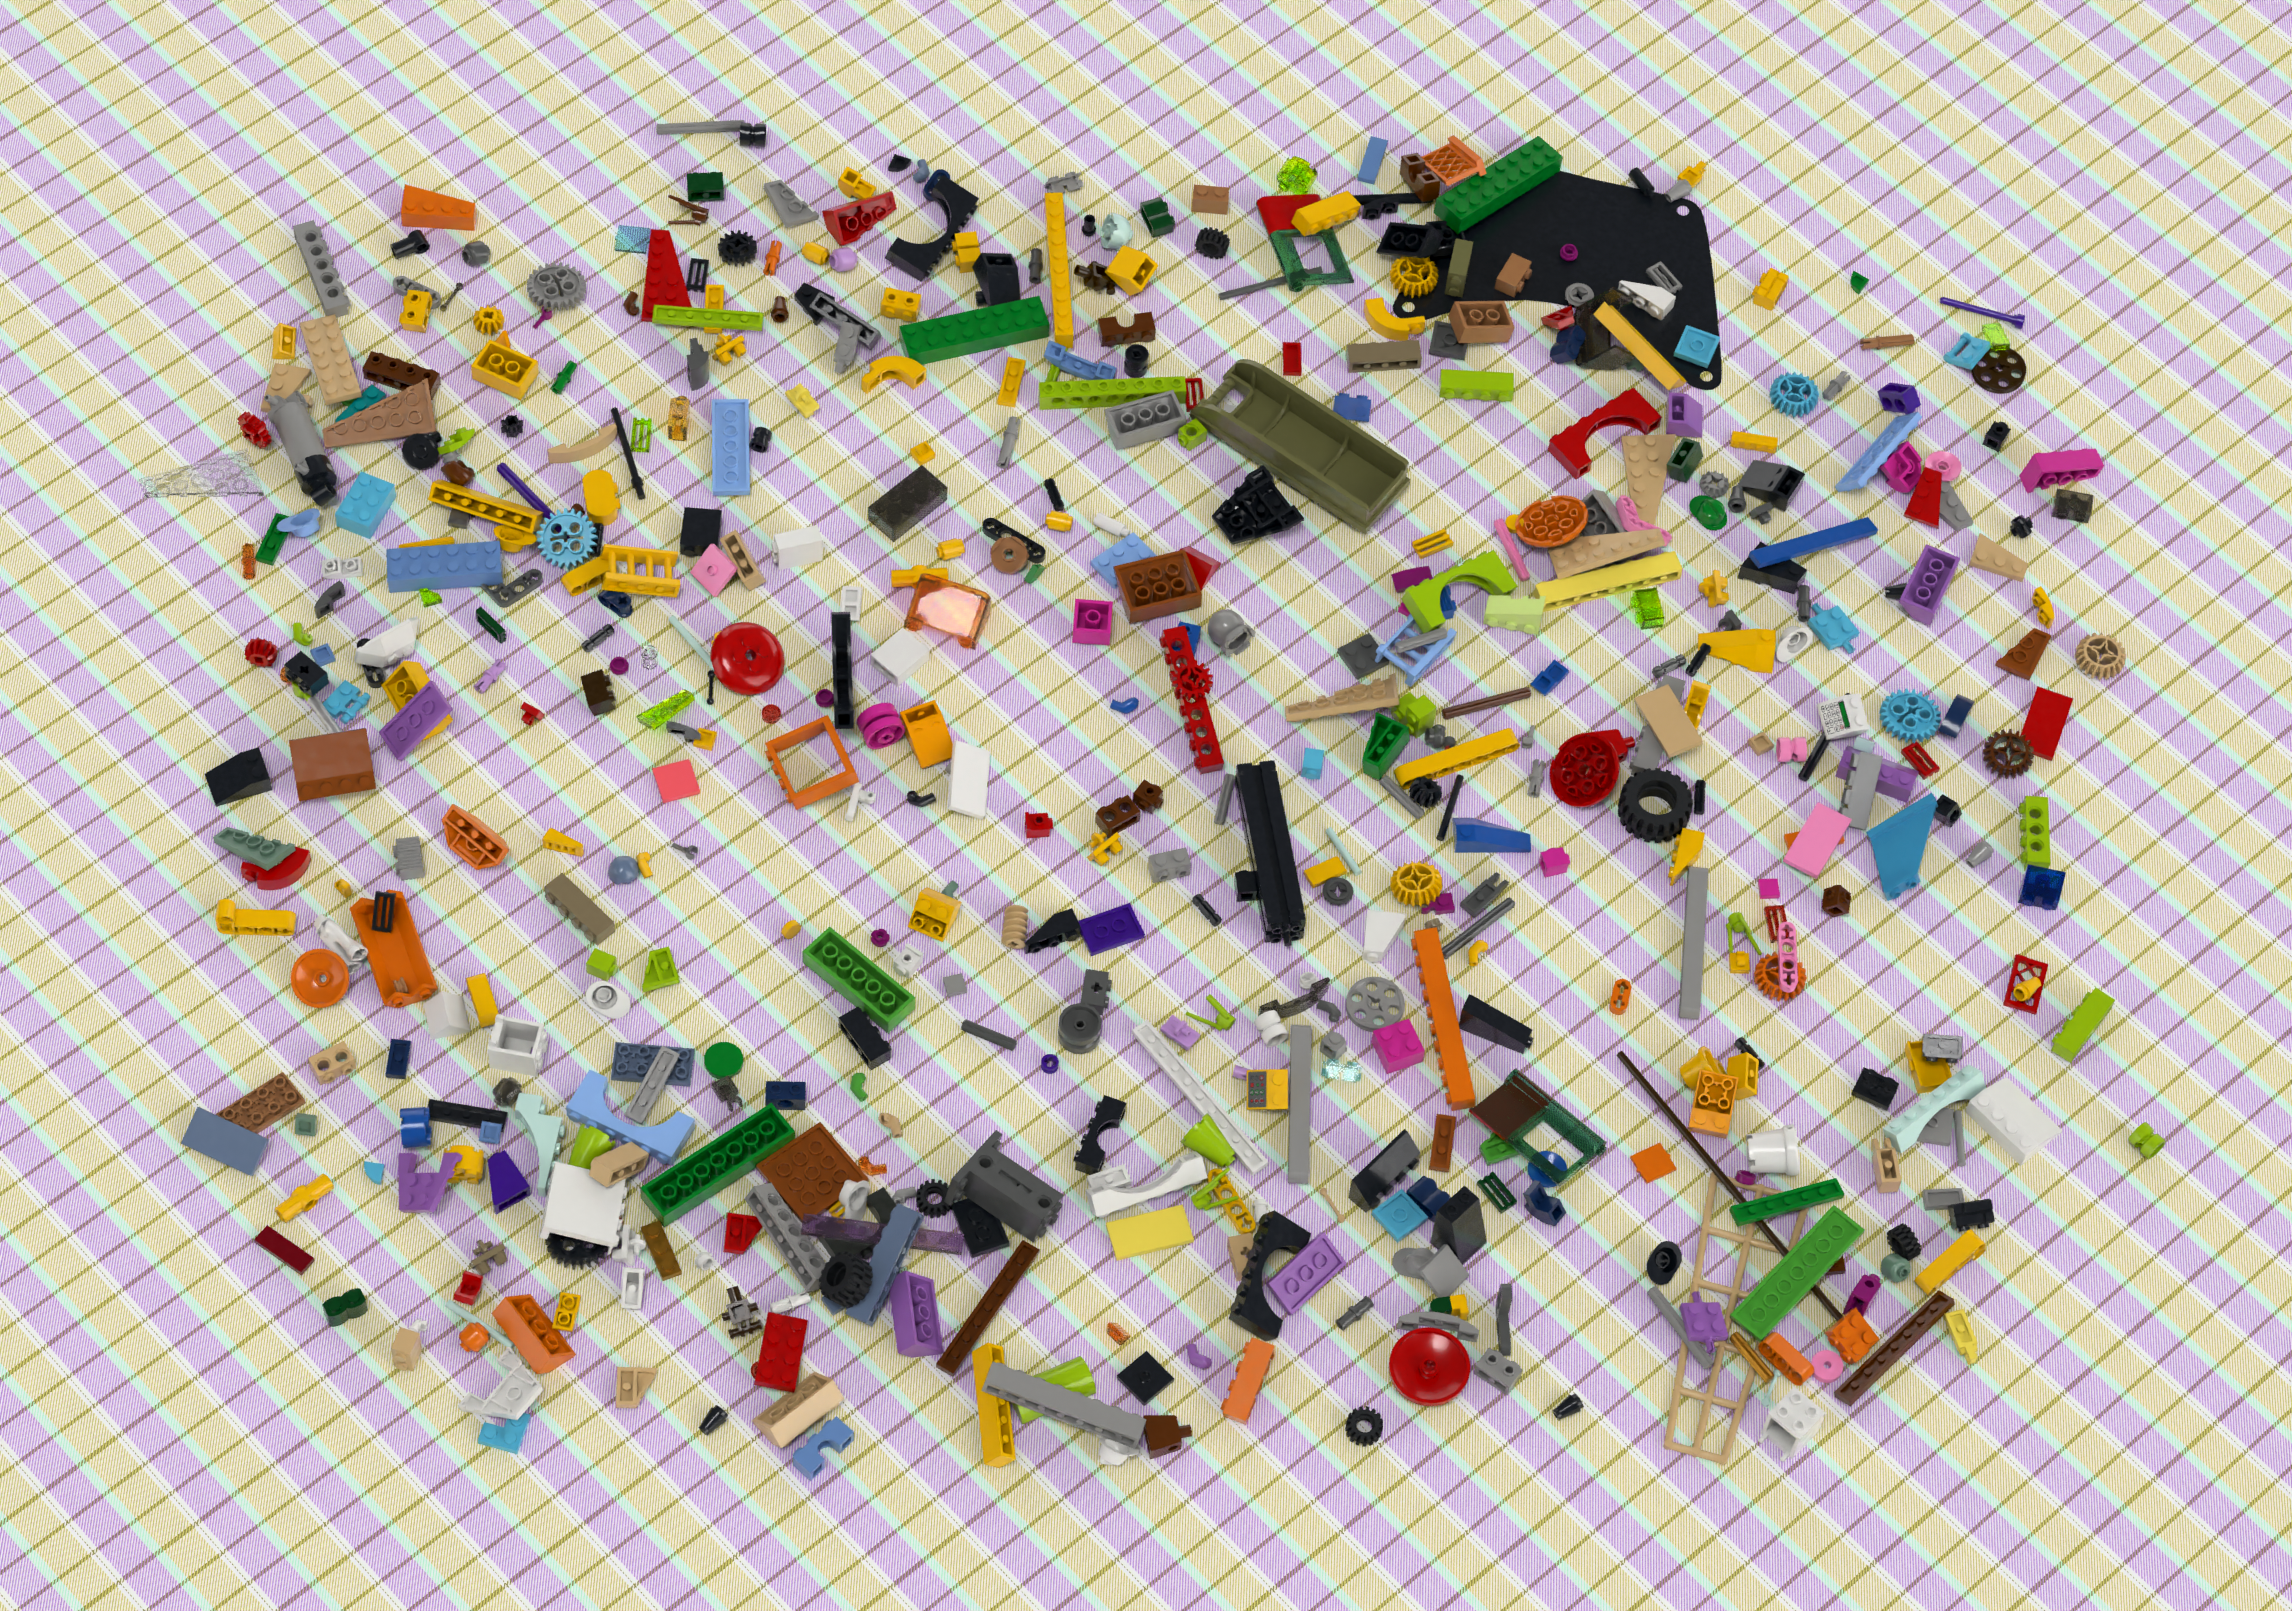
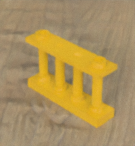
(635, 583)

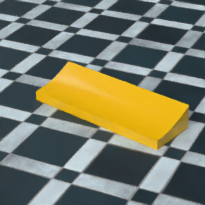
(1639, 346)

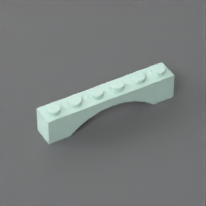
(1908, 1126)

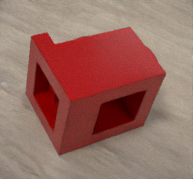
(1037, 825)

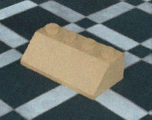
(798, 1410)

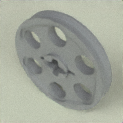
(1374, 996)

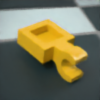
(1693, 175)

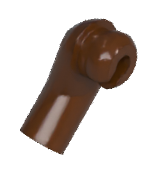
(629, 304)

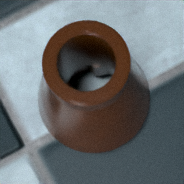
(779, 311)

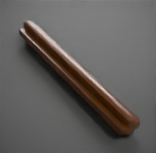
(1487, 702)

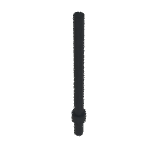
(636, 480)

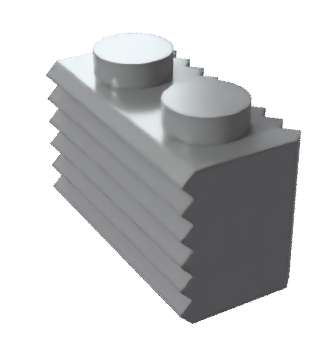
(409, 858)

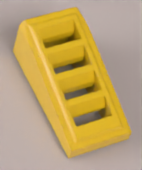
(559, 842)

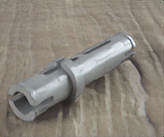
(1010, 436)

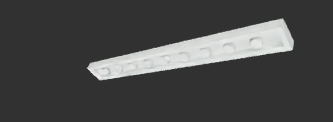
(1199, 1095)

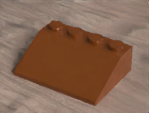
(1157, 586)
(332, 764)

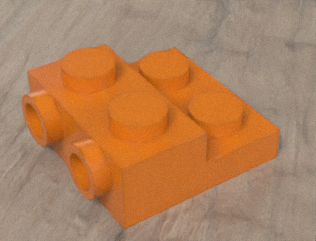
(1852, 1336)

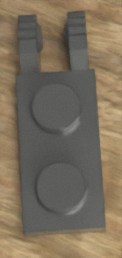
(1483, 895)

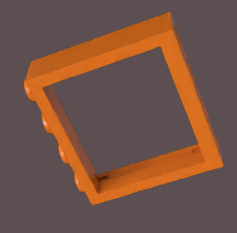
(822, 788)

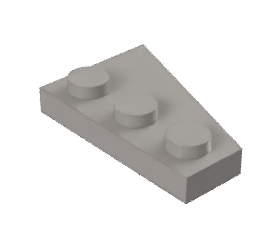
(787, 205)

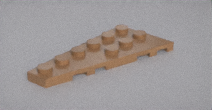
(388, 419)

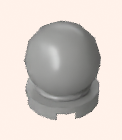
(1229, 631)

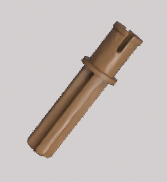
(1888, 341)

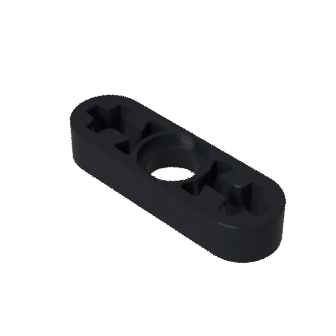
(369, 670)

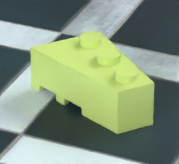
(1514, 614)

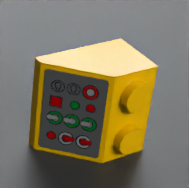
(1267, 1089)

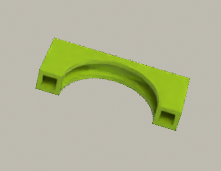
(1484, 571)

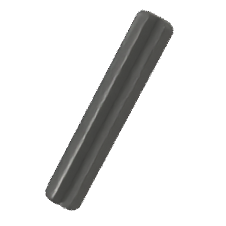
(989, 1035)

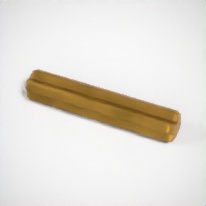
(1752, 1357)

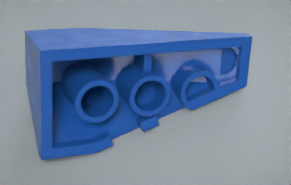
(1485, 837)

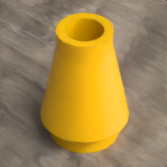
(2026, 989)

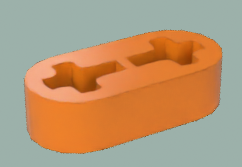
(1623, 997)

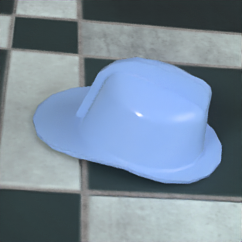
(301, 524)

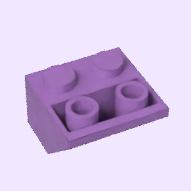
(1683, 415)

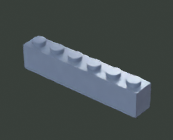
(887, 1261)

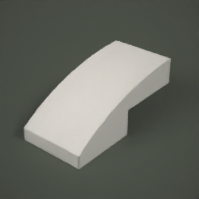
(851, 601)

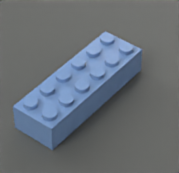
(444, 566)

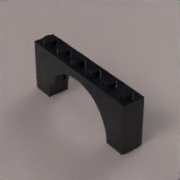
(919, 258)
(1250, 1305)

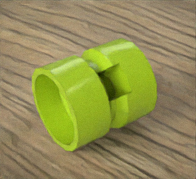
(2147, 1140)

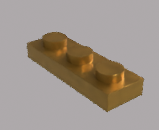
(661, 1250)

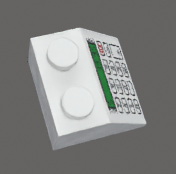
(1843, 717)

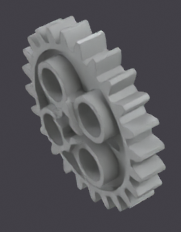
(546, 292)

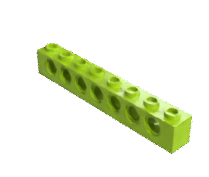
(1106, 392)

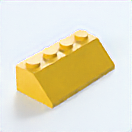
(405, 684)

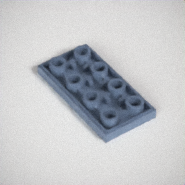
(634, 1060)
(225, 1141)

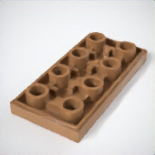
(264, 1104)

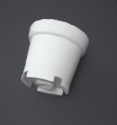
(1773, 1151)

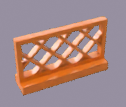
(1460, 154)

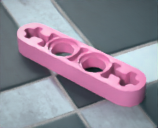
(1787, 957)

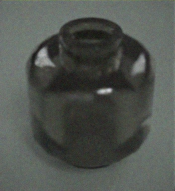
(506, 1092)

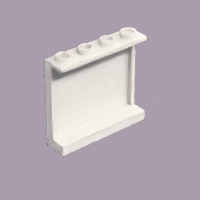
(583, 1207)

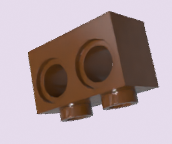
(1120, 819)

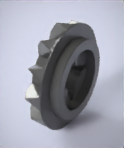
(1343, 885)

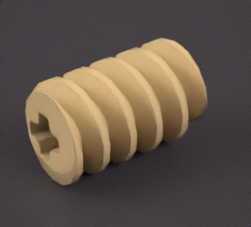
(1014, 926)

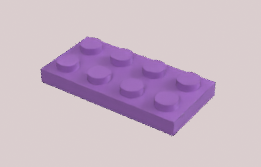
(415, 720)
(1306, 1273)

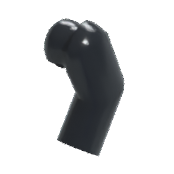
(919, 801)

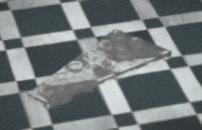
(208, 478)

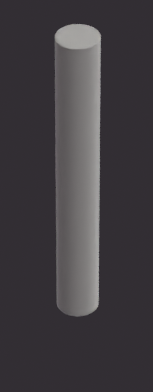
(1959, 1138)

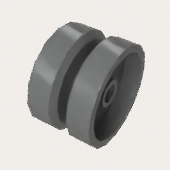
(1079, 1028)

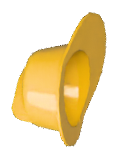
(513, 539)

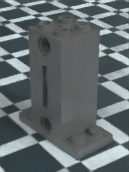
(1006, 1190)

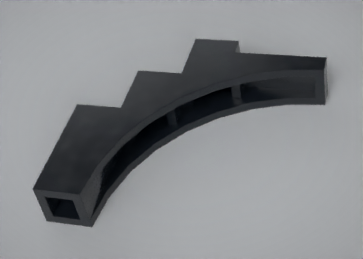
(842, 670)

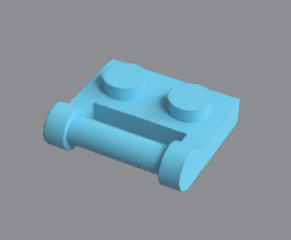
(1970, 355)

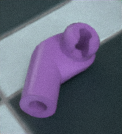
(1197, 1359)

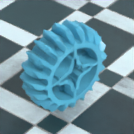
(1793, 400)

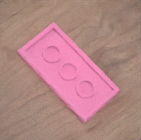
(1817, 840)

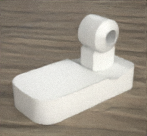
(858, 795)

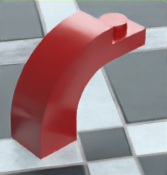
(281, 875)

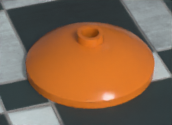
(307, 978)

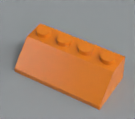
(532, 1333)

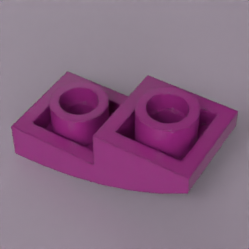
(1410, 577)

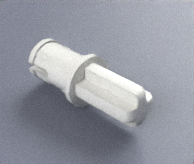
(790, 1302)

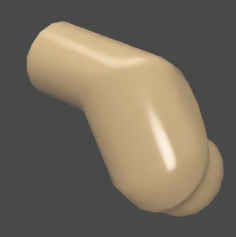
(891, 1122)

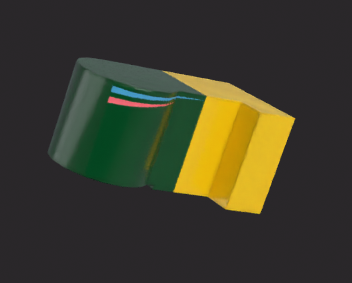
(1451, 1305)

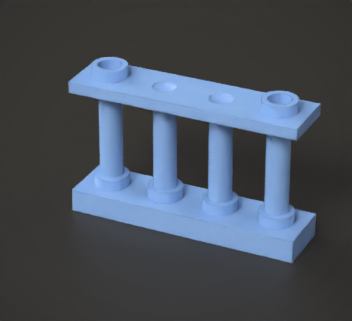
(1423, 661)

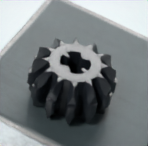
(1425, 791)

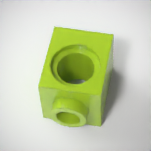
(1198, 433)

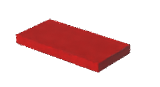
(2046, 721)

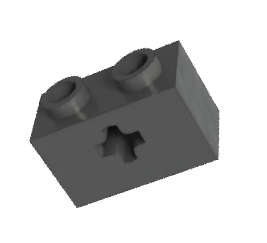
(1096, 982)

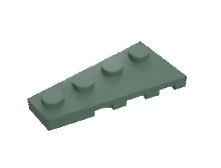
(254, 848)

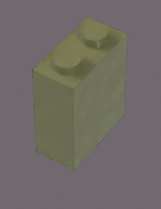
(1459, 267)

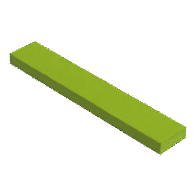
(707, 317)

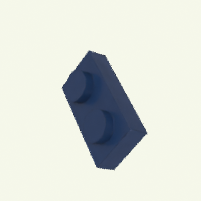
(398, 1059)

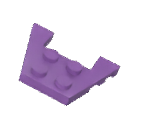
(423, 1190)

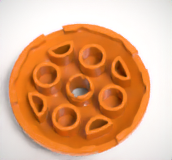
(1552, 521)

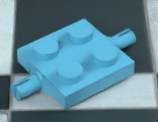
(1833, 628)

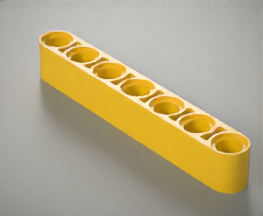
(1458, 757)

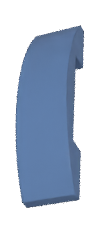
(1076, 365)

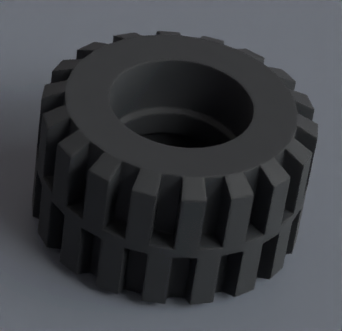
(845, 1279)

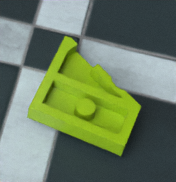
(660, 970)

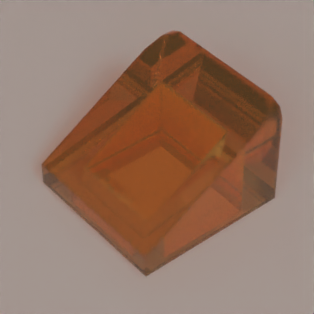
(1117, 1333)

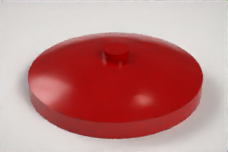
(1429, 1366)

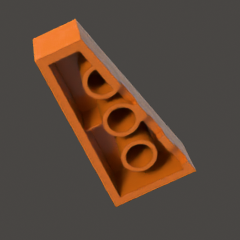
(436, 210)

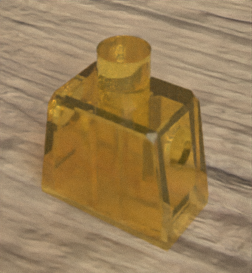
(678, 410)

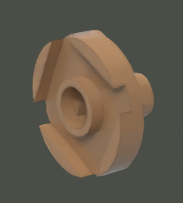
(1013, 564)

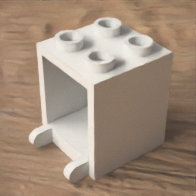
(512, 1045)
(1792, 1423)

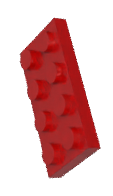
(780, 1352)

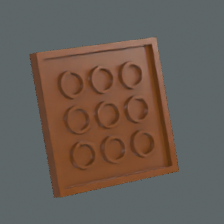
(810, 1172)

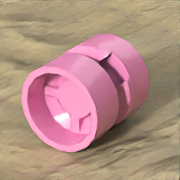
(1791, 749)

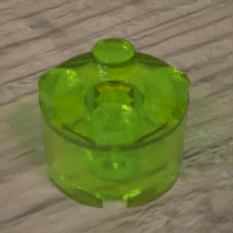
(1296, 176)

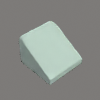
(1863, 744)

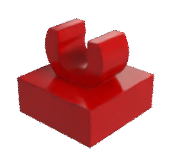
(530, 714)

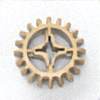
(2112, 656)

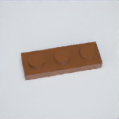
(1442, 1143)

